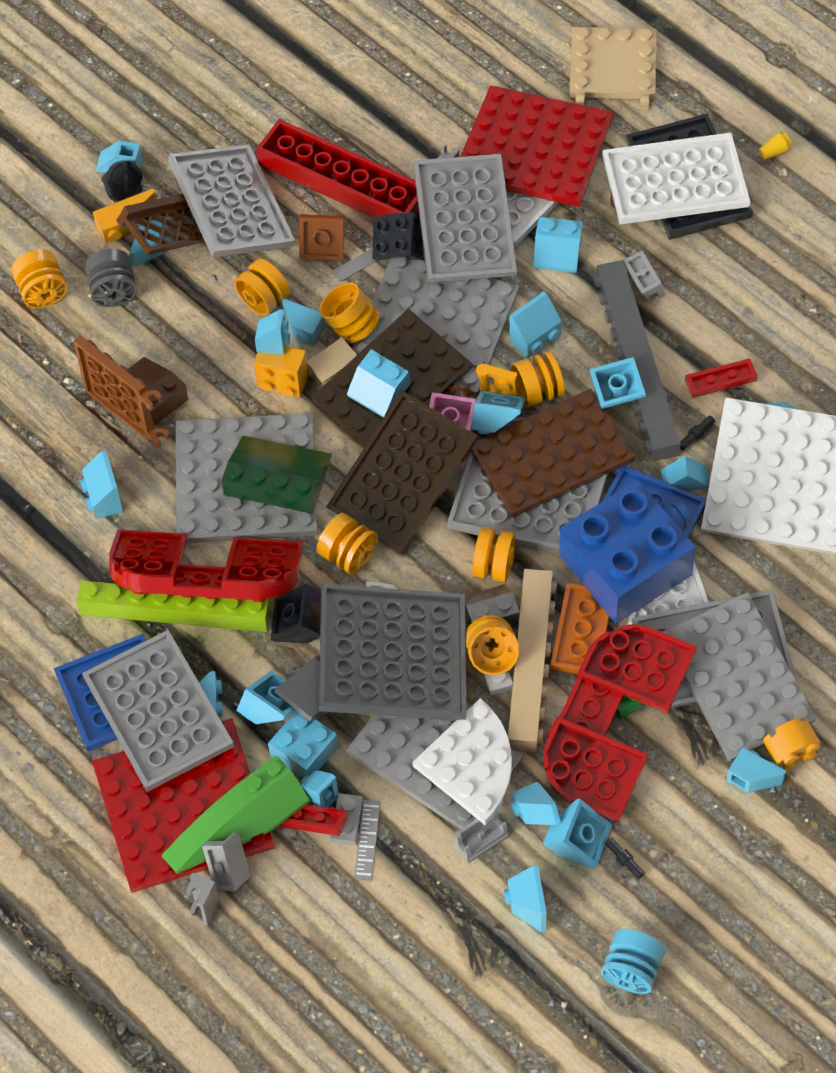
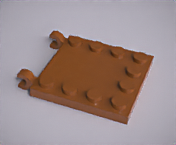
(118, 390)

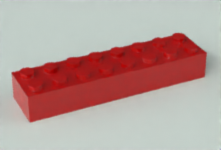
(336, 172)

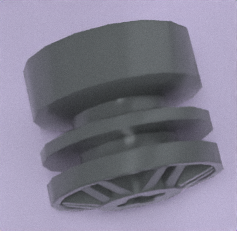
(110, 278)

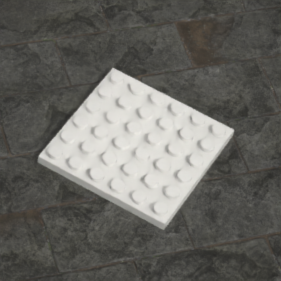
(774, 477)

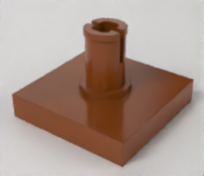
(321, 237)

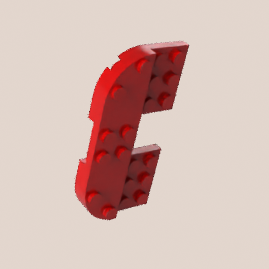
(253, 569)
(577, 753)

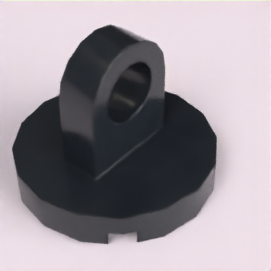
(122, 180)

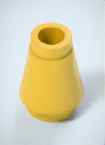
(775, 146)

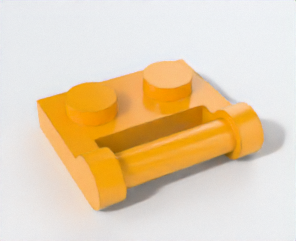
(504, 380)

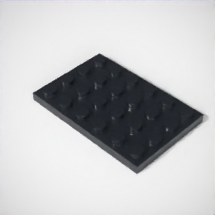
(684, 129)

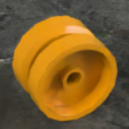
(261, 287)
(493, 554)

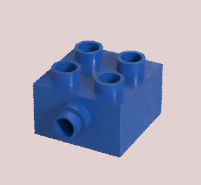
(628, 550)

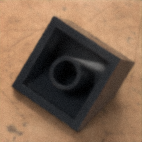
(297, 616)

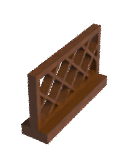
(159, 210)

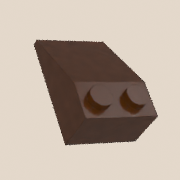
(164, 381)

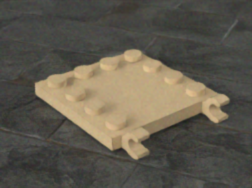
(613, 64)

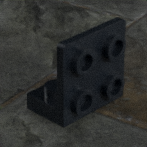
(397, 237)

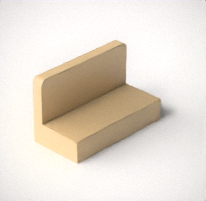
(330, 360)

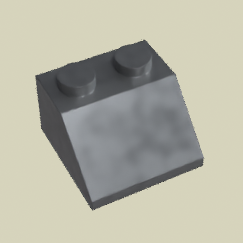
(492, 601)

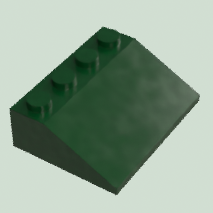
(275, 474)

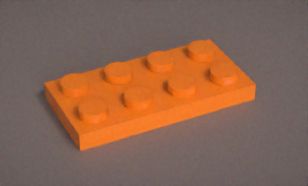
(579, 626)

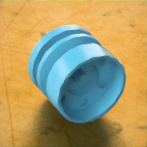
(633, 961)

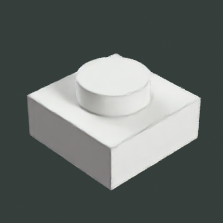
(498, 683)

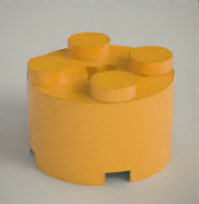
(792, 743)

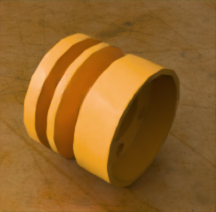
(39, 278)
(349, 312)
(542, 378)
(347, 543)
(502, 652)

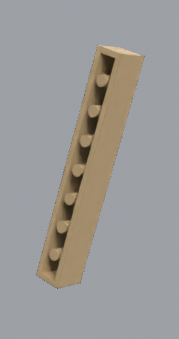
(530, 666)

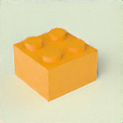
(282, 372)

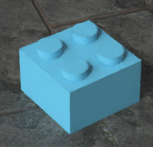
(303, 744)

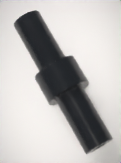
(696, 432)
(624, 858)

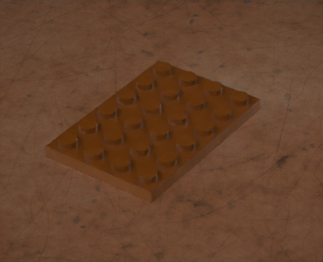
(552, 453)

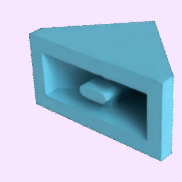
(686, 474)

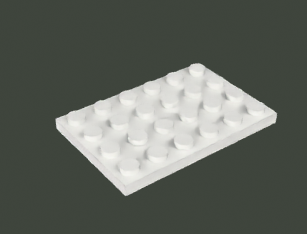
(675, 178)

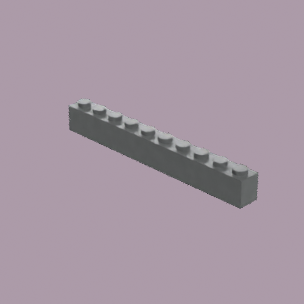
(632, 341)

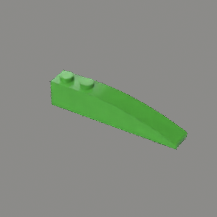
(249, 809)

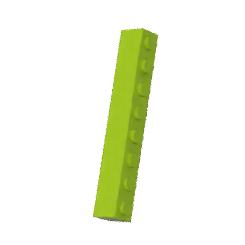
(118, 602)

